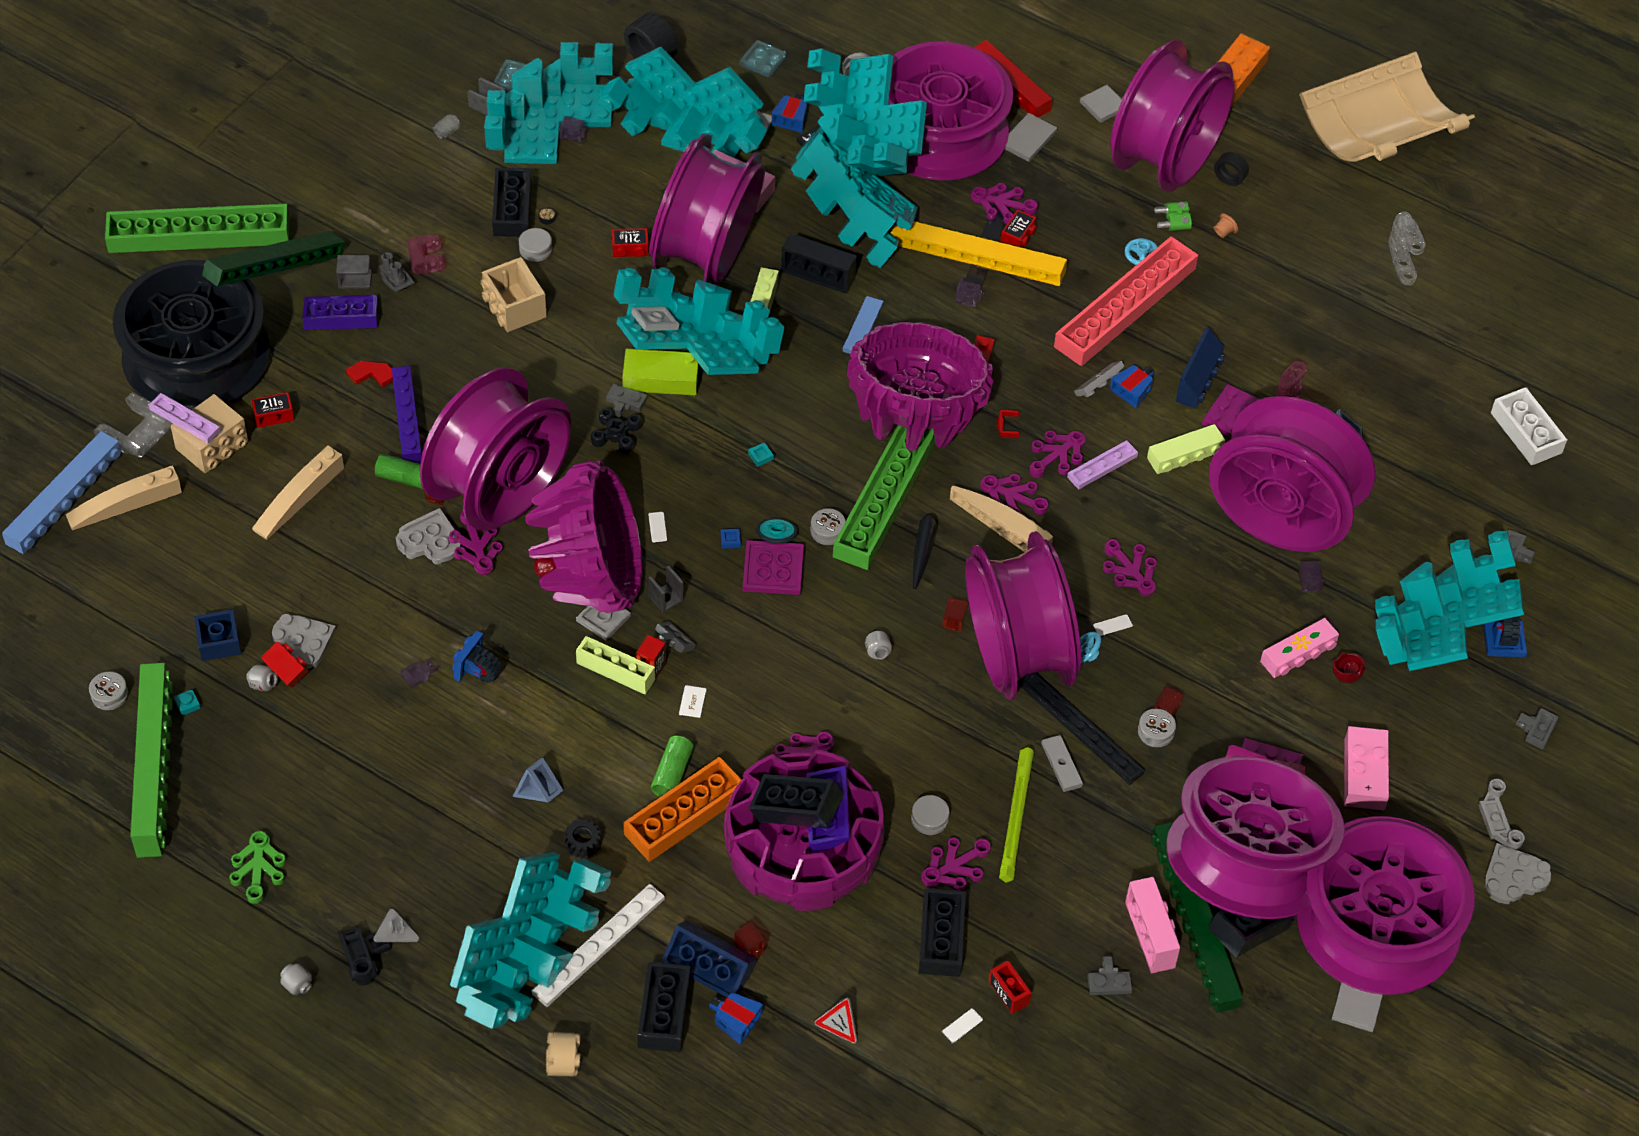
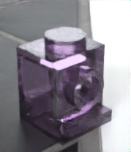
(572, 129)
(968, 293)
(1310, 576)

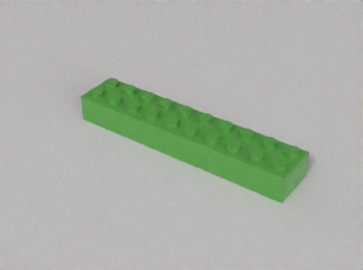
(196, 228)
(881, 499)
(151, 760)

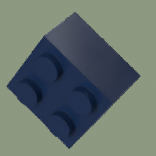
(217, 635)

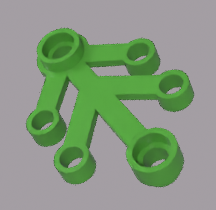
(257, 864)

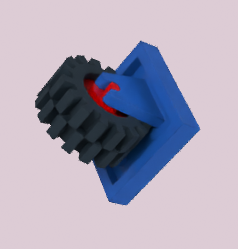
(1505, 638)
(475, 660)

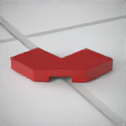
(363, 370)

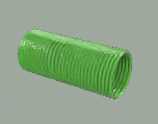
(398, 470)
(672, 765)

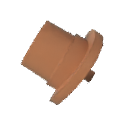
(1225, 226)

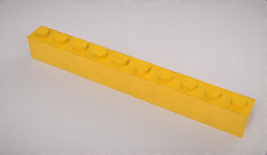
(982, 252)

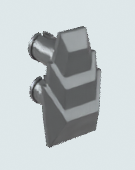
(393, 273)

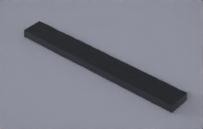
(991, 231)
(1081, 728)

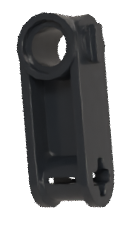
(357, 956)

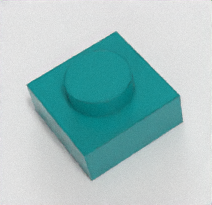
(760, 454)
(187, 702)

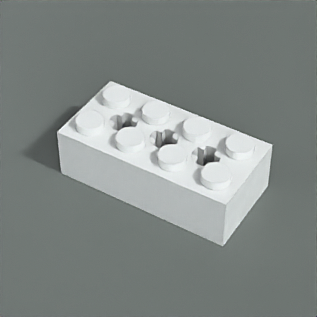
(1528, 426)

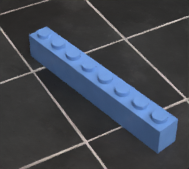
(61, 492)

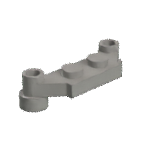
(1495, 817)

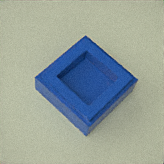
(730, 538)

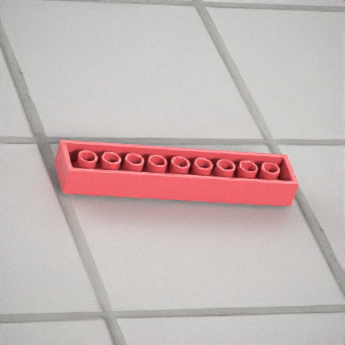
(1125, 301)

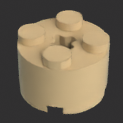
(562, 1054)

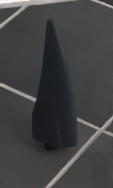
(923, 547)

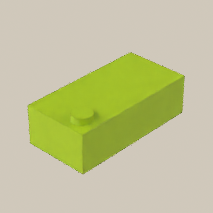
(660, 372)

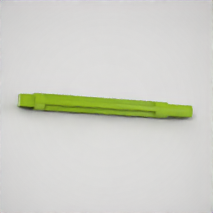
(1016, 815)

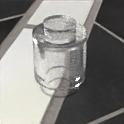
(446, 126)

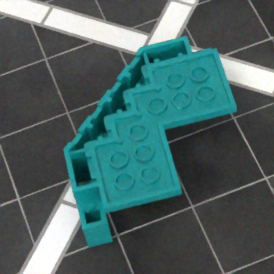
(672, 101)
(859, 114)
(530, 115)
(861, 195)
(711, 333)
(1437, 610)
(521, 945)

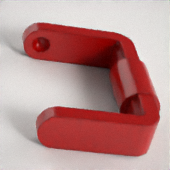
(1000, 423)

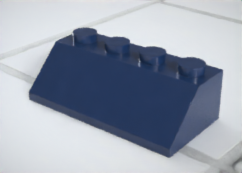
(1200, 370)
(710, 959)

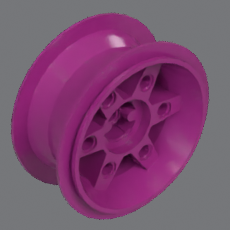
(964, 109)
(1172, 115)
(706, 210)
(495, 448)
(1292, 474)
(1023, 615)
(1253, 836)
(1359, 940)

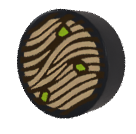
(547, 215)

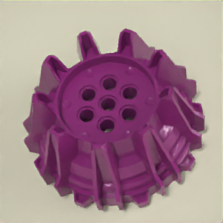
(918, 380)
(589, 538)

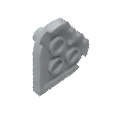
(427, 537)
(305, 636)
(1515, 874)

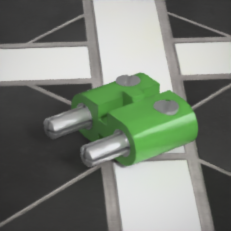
(1177, 216)

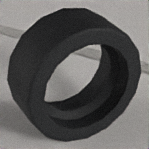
(1225, 175)

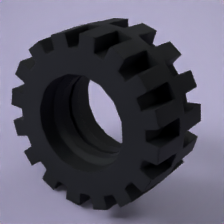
(578, 828)

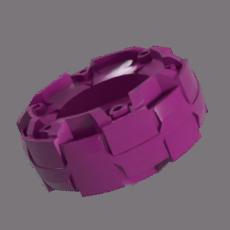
(785, 865)

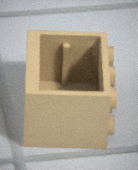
(513, 294)
(222, 446)

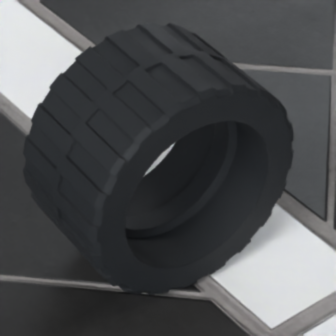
(649, 34)

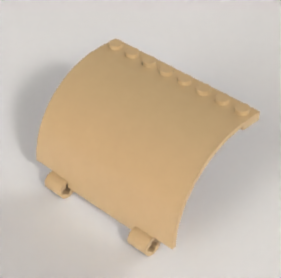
(1378, 110)

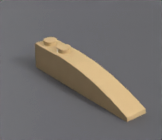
(300, 491)
(126, 497)
(998, 517)

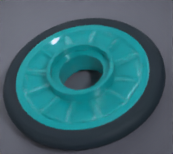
(776, 530)

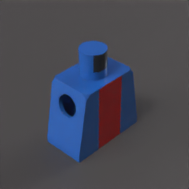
(790, 113)
(1132, 384)
(736, 1015)

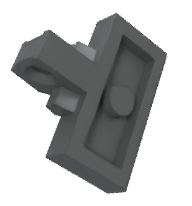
(625, 399)
(1520, 551)
(674, 637)
(1538, 727)
(1109, 980)

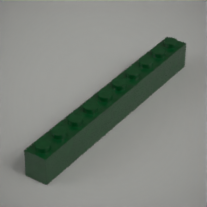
(272, 258)
(1196, 917)

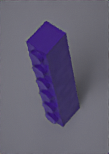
(406, 414)

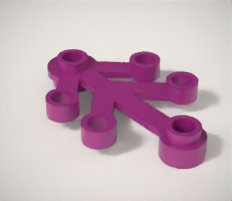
(984, 196)
(1073, 440)
(1012, 493)
(477, 546)
(1130, 569)
(814, 741)
(954, 866)

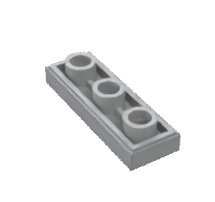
(1099, 379)
(1062, 763)

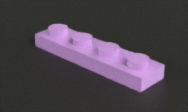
(184, 418)
(1102, 464)

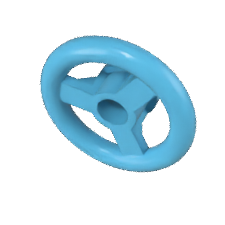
(1141, 247)
(1089, 649)

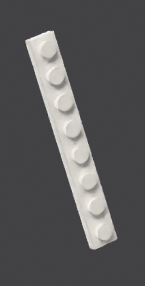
(601, 943)

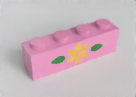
(1299, 648)

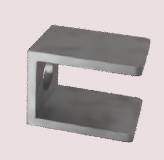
(479, 101)
(353, 271)
(673, 587)

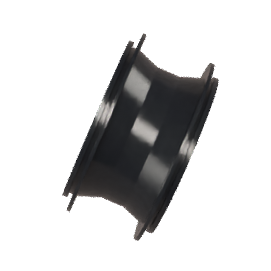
(190, 335)

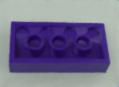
(340, 312)
(839, 830)

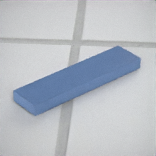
(864, 322)

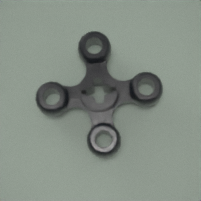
(616, 430)

